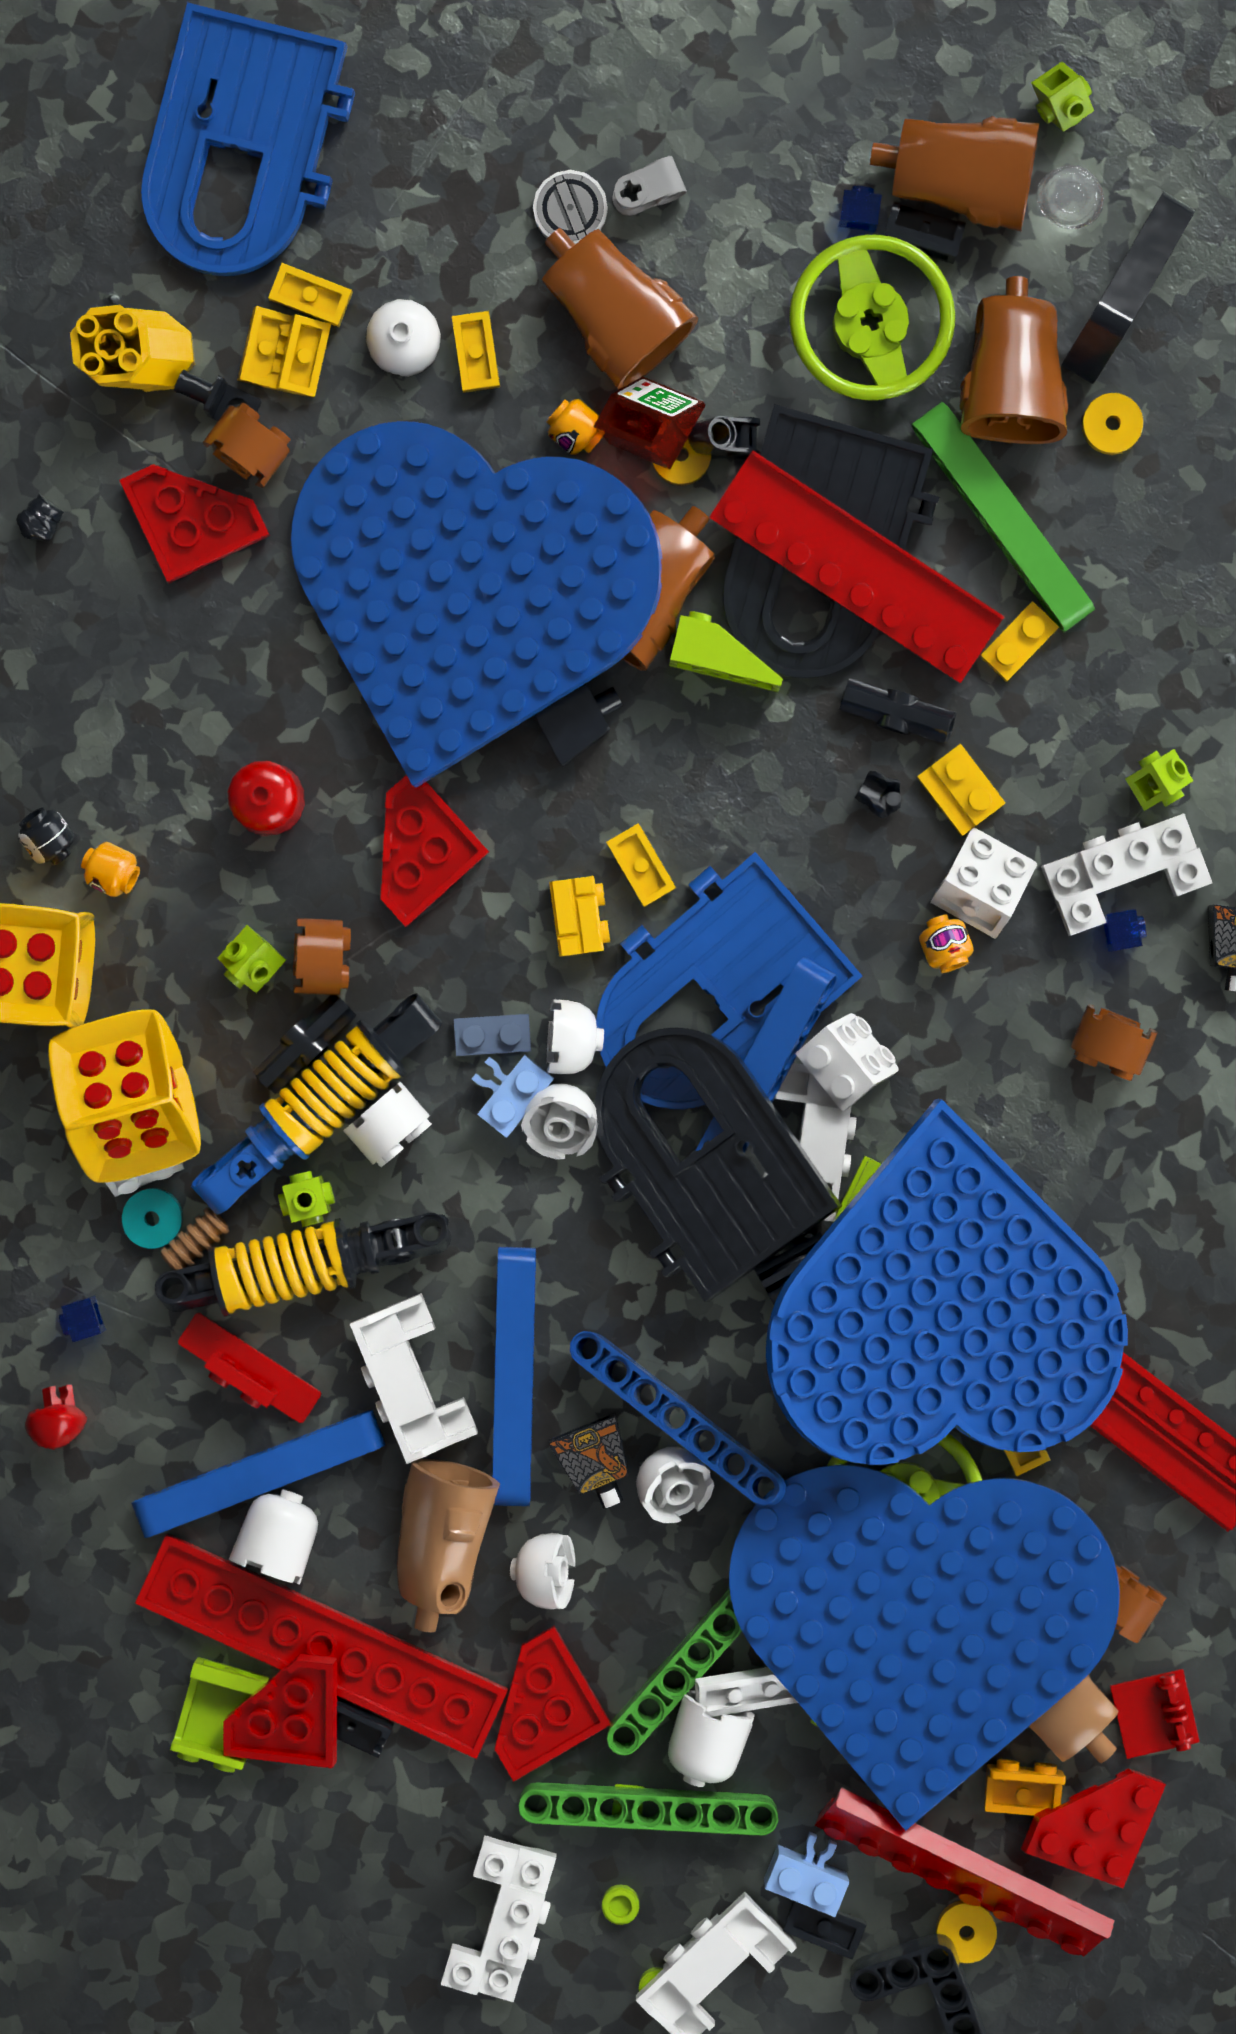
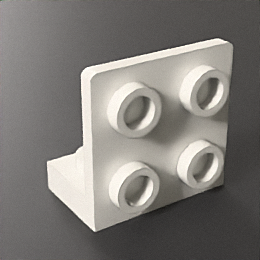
(984, 883)

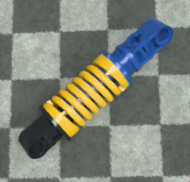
(308, 1115)

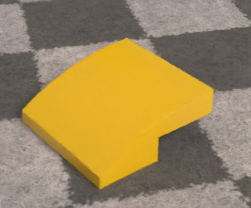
(284, 352)

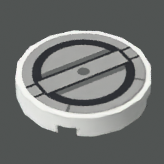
(570, 202)

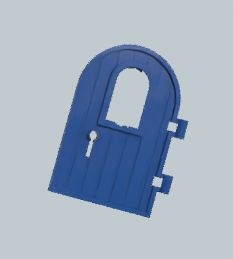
(263, 105)
(734, 951)

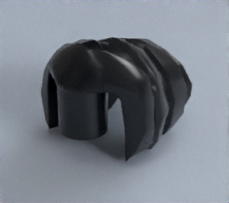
(39, 519)
(880, 794)

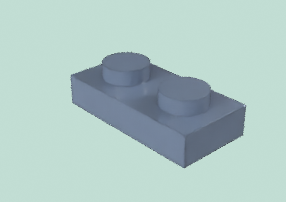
(492, 1034)

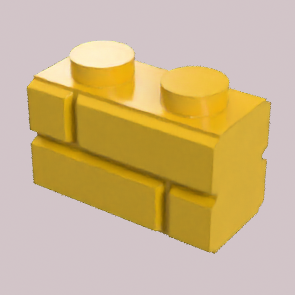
(577, 916)

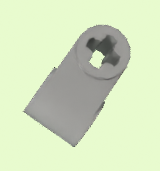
(655, 184)

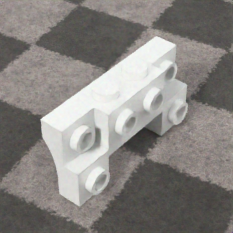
(1112, 863)
(822, 1127)
(400, 1383)
(511, 1930)
(707, 1960)

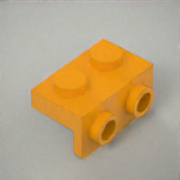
(1022, 1789)

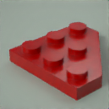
(190, 520)
(422, 849)
(546, 1706)
(289, 1716)
(1098, 1827)

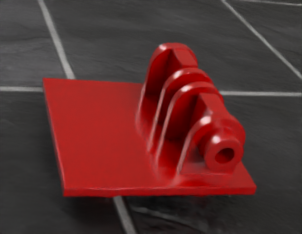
(1155, 1714)

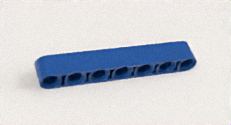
(785, 1030)
(514, 1375)
(660, 1411)
(258, 1473)

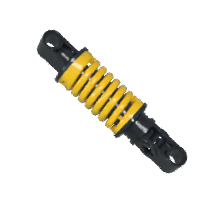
(322, 1259)

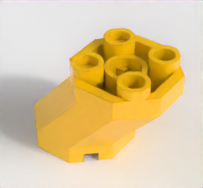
(131, 348)

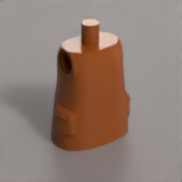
(965, 167)
(618, 308)
(1015, 371)
(682, 567)

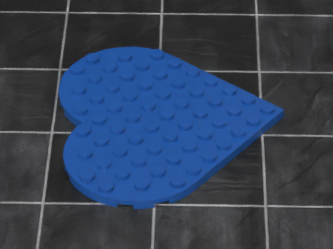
(469, 587)
(943, 1309)
(920, 1624)

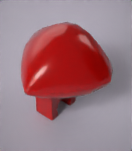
(58, 1420)

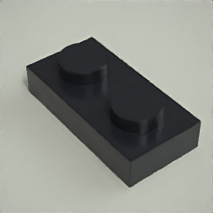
(836, 1934)

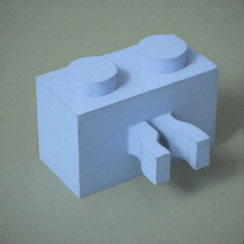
(511, 1098)
(807, 1879)

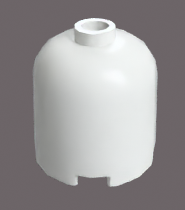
(277, 1536)
(707, 1746)

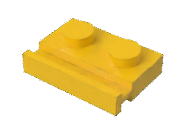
(961, 790)

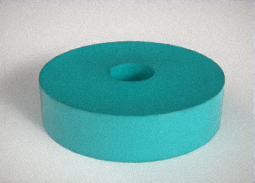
(135, 1221)

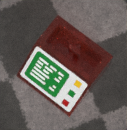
(649, 420)

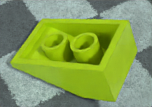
(714, 652)

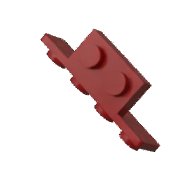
(248, 1369)

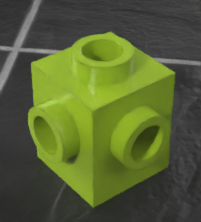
(1062, 96)
(1159, 779)
(250, 960)
(321, 1195)

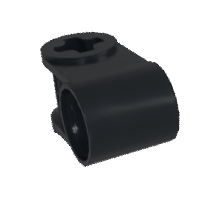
(732, 436)

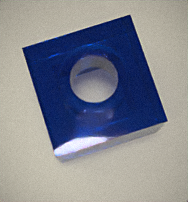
(860, 209)
(1124, 930)
(82, 1319)

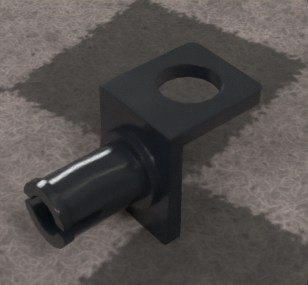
(213, 395)

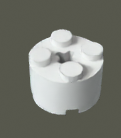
(387, 1123)

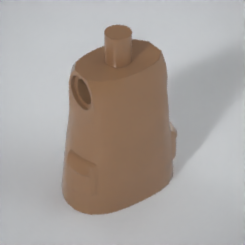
(441, 1536)
(1078, 1723)

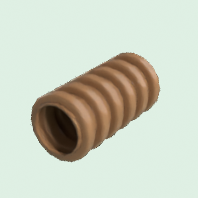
(195, 1240)

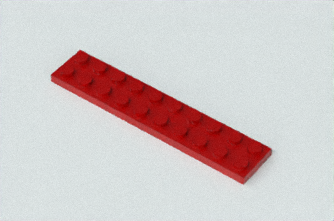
(281, 1624)

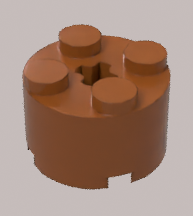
(247, 444)
(320, 956)
(1112, 1041)
(1137, 1605)

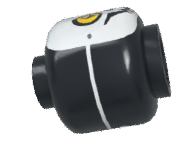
(46, 836)

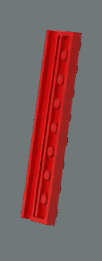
(856, 566)
(1172, 1442)
(964, 1874)

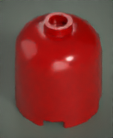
(266, 798)

